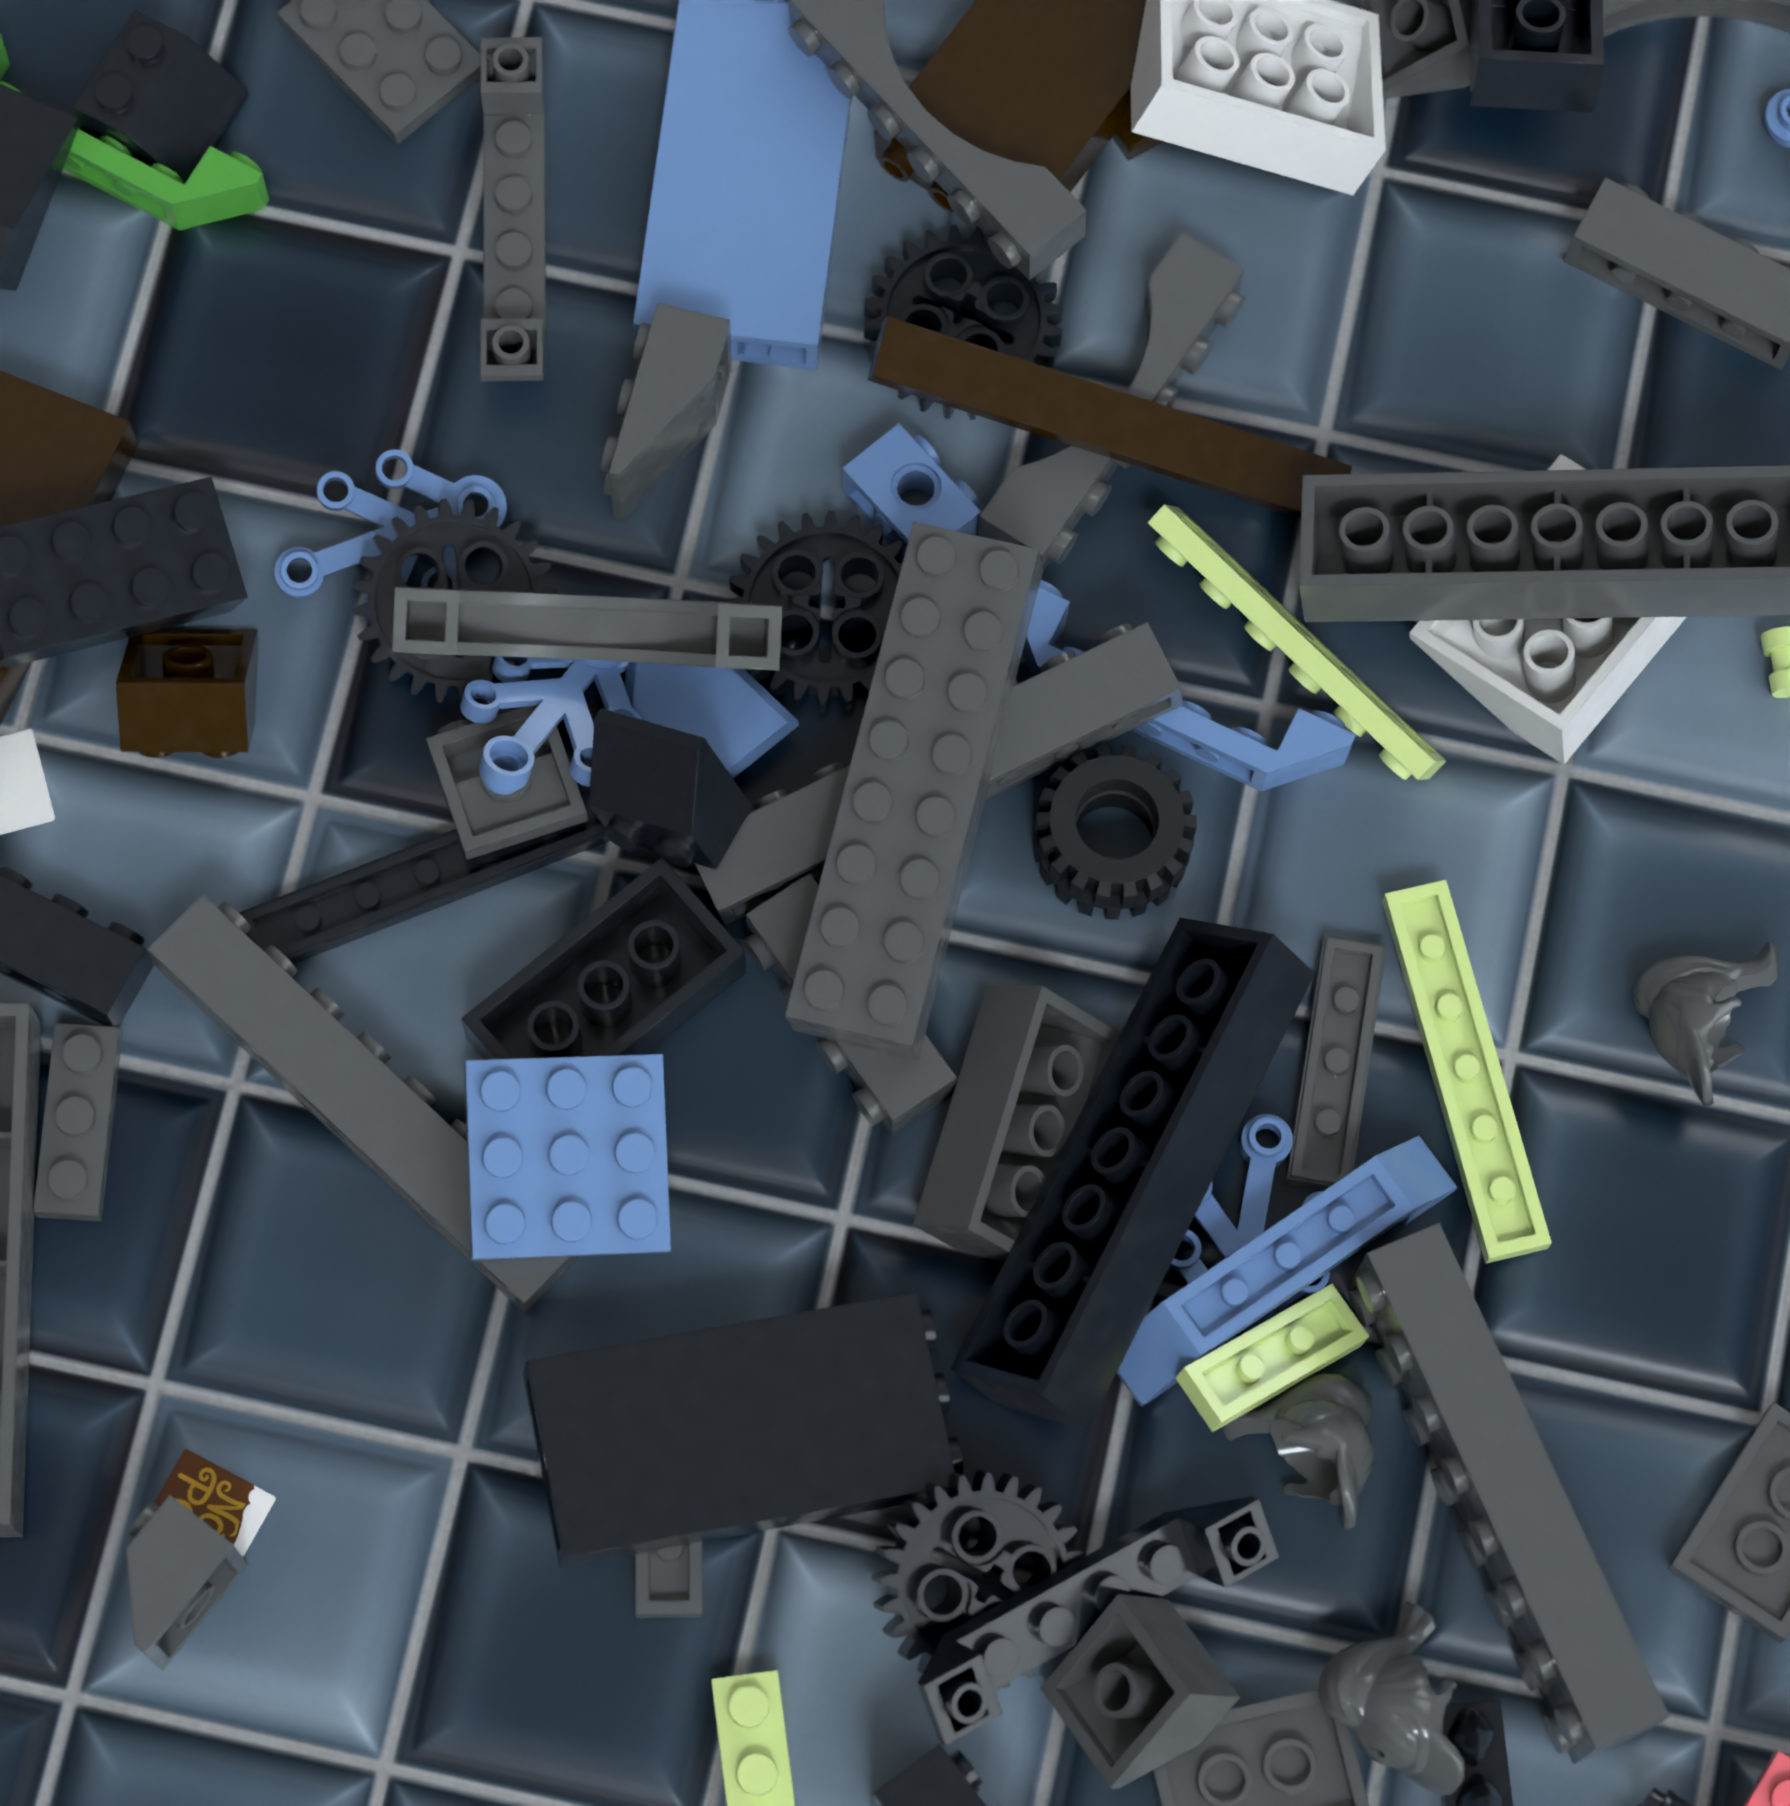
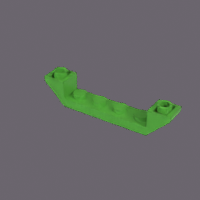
(215, 191)

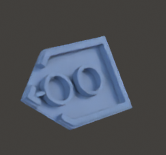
(713, 703)

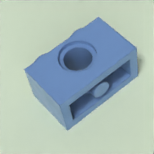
(902, 464)

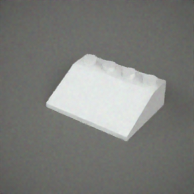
(1264, 85)
(1546, 675)

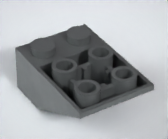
(669, 403)

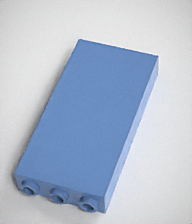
(746, 182)

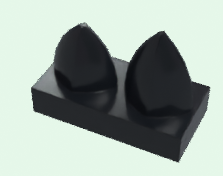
(1480, 1739)

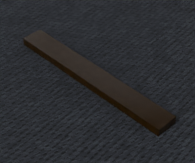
(1094, 417)

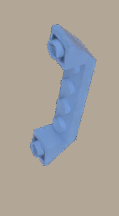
(1309, 747)
(1281, 1263)

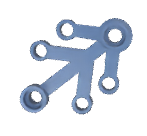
(381, 513)
(510, 759)
(1253, 1209)

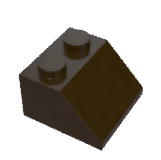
(188, 692)

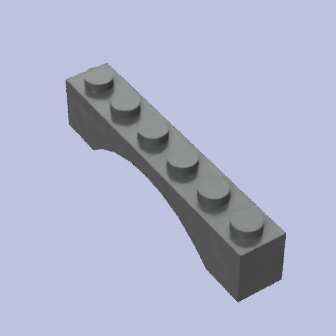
(1014, 203)
(1183, 305)
(586, 627)

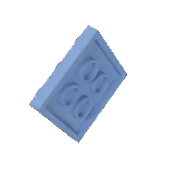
(566, 1157)

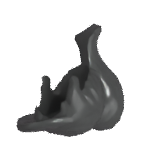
(1691, 1007)
(1321, 1434)
(1392, 1705)

